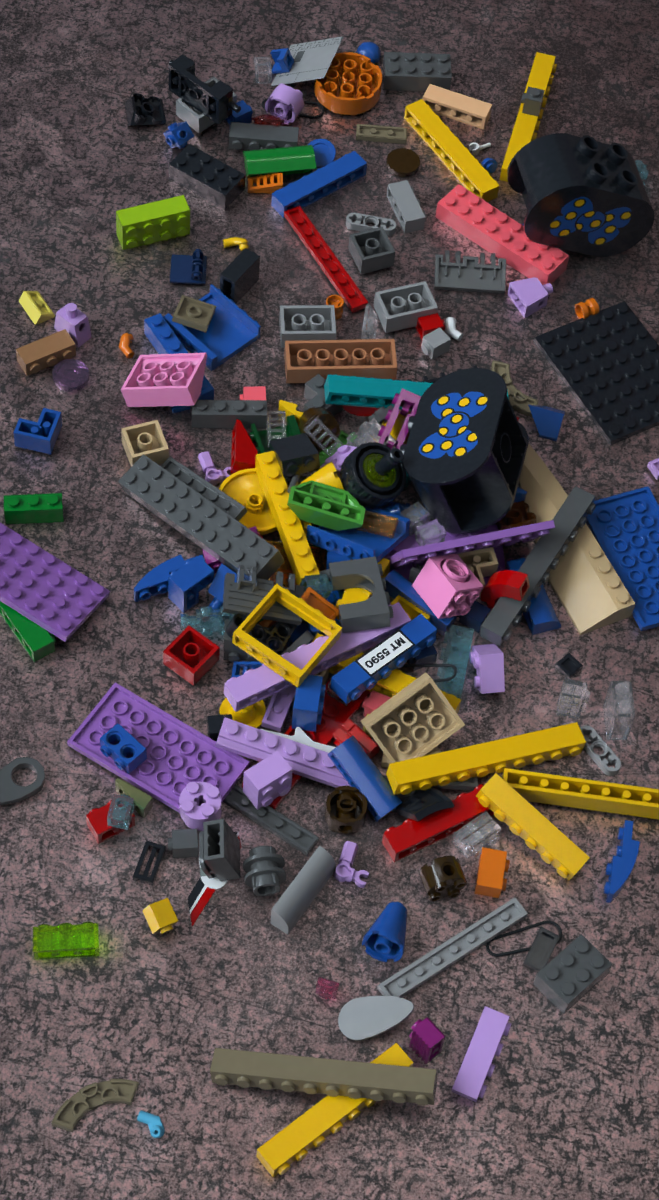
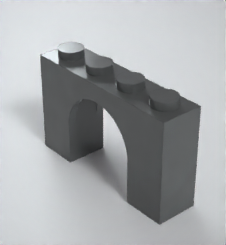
(363, 574)

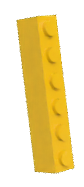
(532, 827)

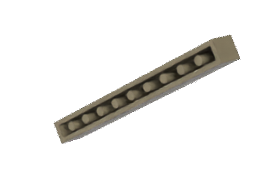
(324, 1076)

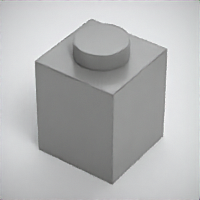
(435, 343)

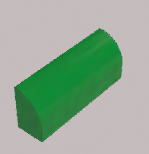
(280, 160)

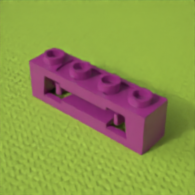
(407, 401)

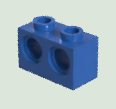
(126, 746)

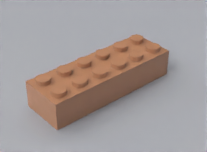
(341, 357)

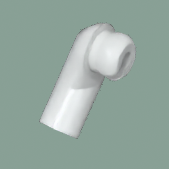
(450, 324)

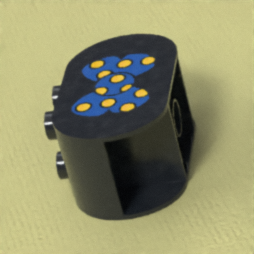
(581, 194)
(465, 450)

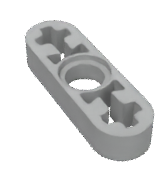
(357, 226)
(601, 759)

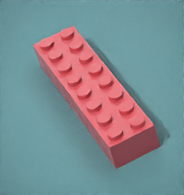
(500, 235)

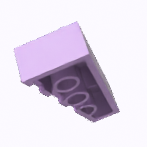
(480, 1054)

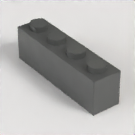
(253, 136)
(226, 412)

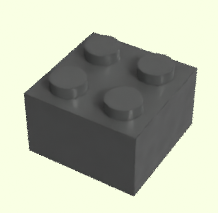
(371, 250)

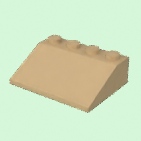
(413, 721)

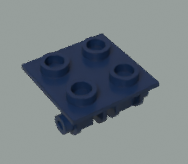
(189, 268)

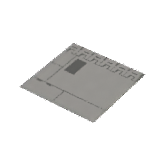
(310, 60)

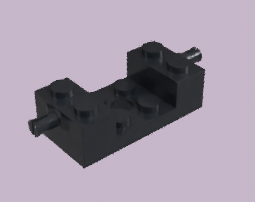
(213, 101)

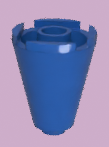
(387, 934)

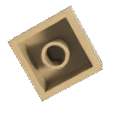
(146, 440)

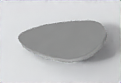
(372, 1016)

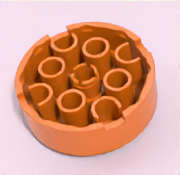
(349, 85)

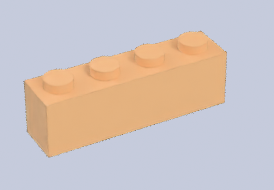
(458, 106)

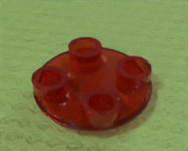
(260, 119)

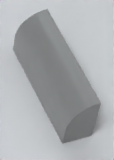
(303, 890)

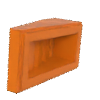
(270, 183)

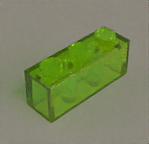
(66, 941)

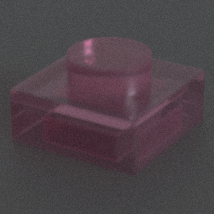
(326, 988)

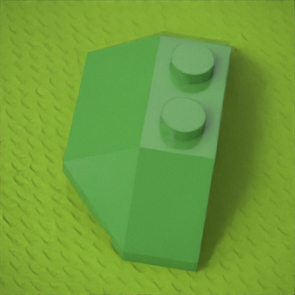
(325, 506)

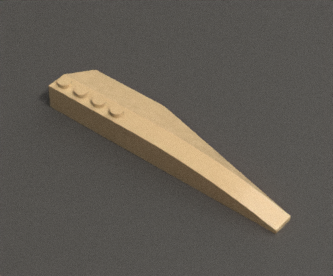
(584, 575)

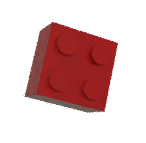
(191, 655)

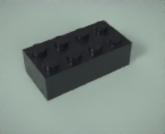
(206, 176)

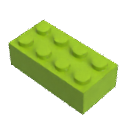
(153, 222)

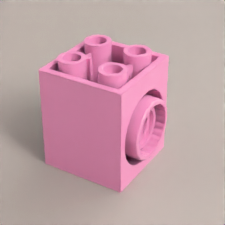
(447, 586)

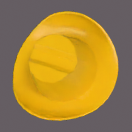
(250, 715)

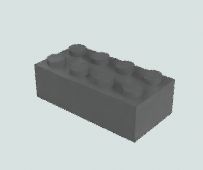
(416, 71)

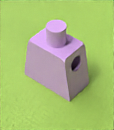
(529, 295)
(74, 322)

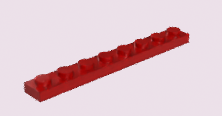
(326, 259)

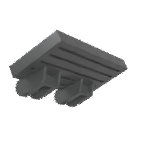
(470, 275)
(245, 595)

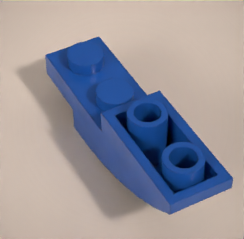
(156, 580)
(621, 864)

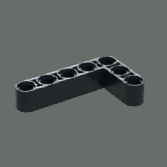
(274, 640)

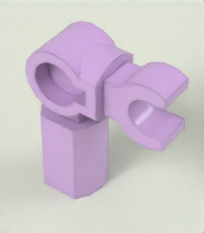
(212, 475)
(344, 871)

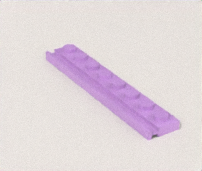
(261, 744)

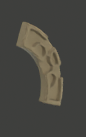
(517, 399)
(91, 1097)

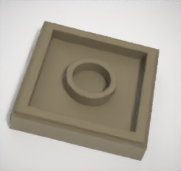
(194, 313)

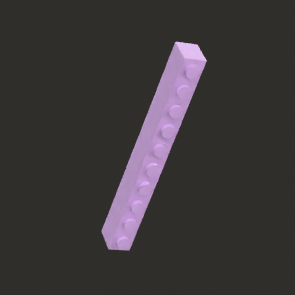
(263, 682)

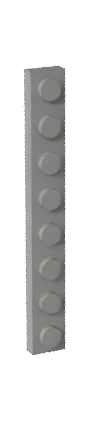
(453, 950)

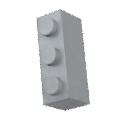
(406, 206)

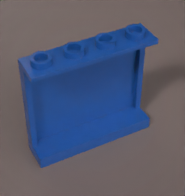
(227, 334)
(357, 543)

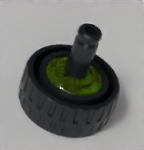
(374, 474)

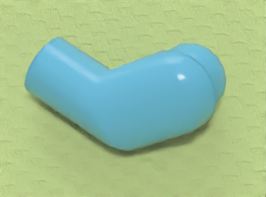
(154, 1123)

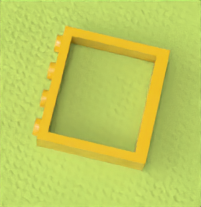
(269, 657)

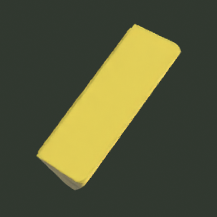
(35, 307)

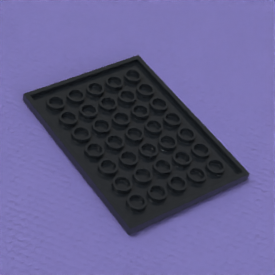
(609, 370)

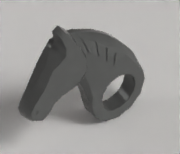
(14, 793)

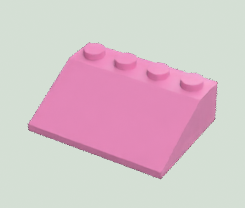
(165, 380)

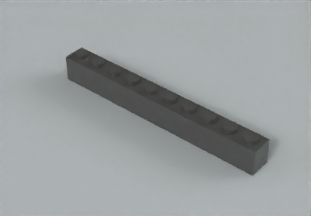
(538, 565)

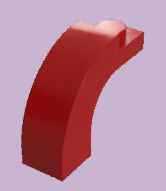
(505, 584)

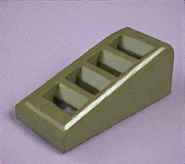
(142, 801)

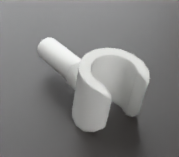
(475, 147)

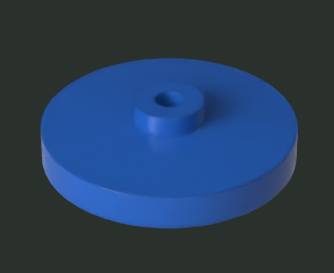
(323, 151)

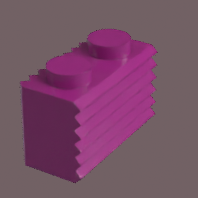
(426, 1040)

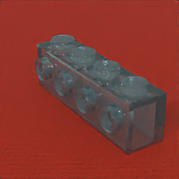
(457, 654)

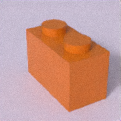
(491, 872)

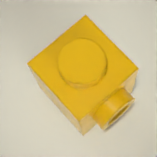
(160, 916)

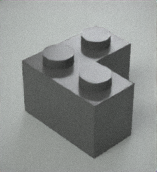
(315, 395)

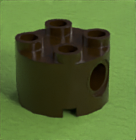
(327, 419)
(345, 810)
(443, 878)

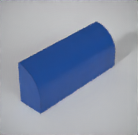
(398, 585)
(541, 614)
(365, 776)

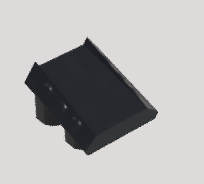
(144, 110)

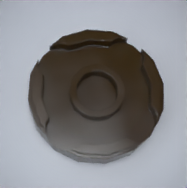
(403, 162)

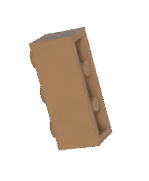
(46, 352)

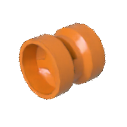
(338, 303)
(589, 307)

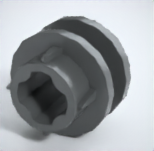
(264, 870)

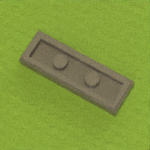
(381, 134)

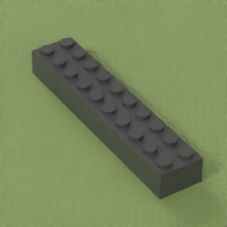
(199, 519)

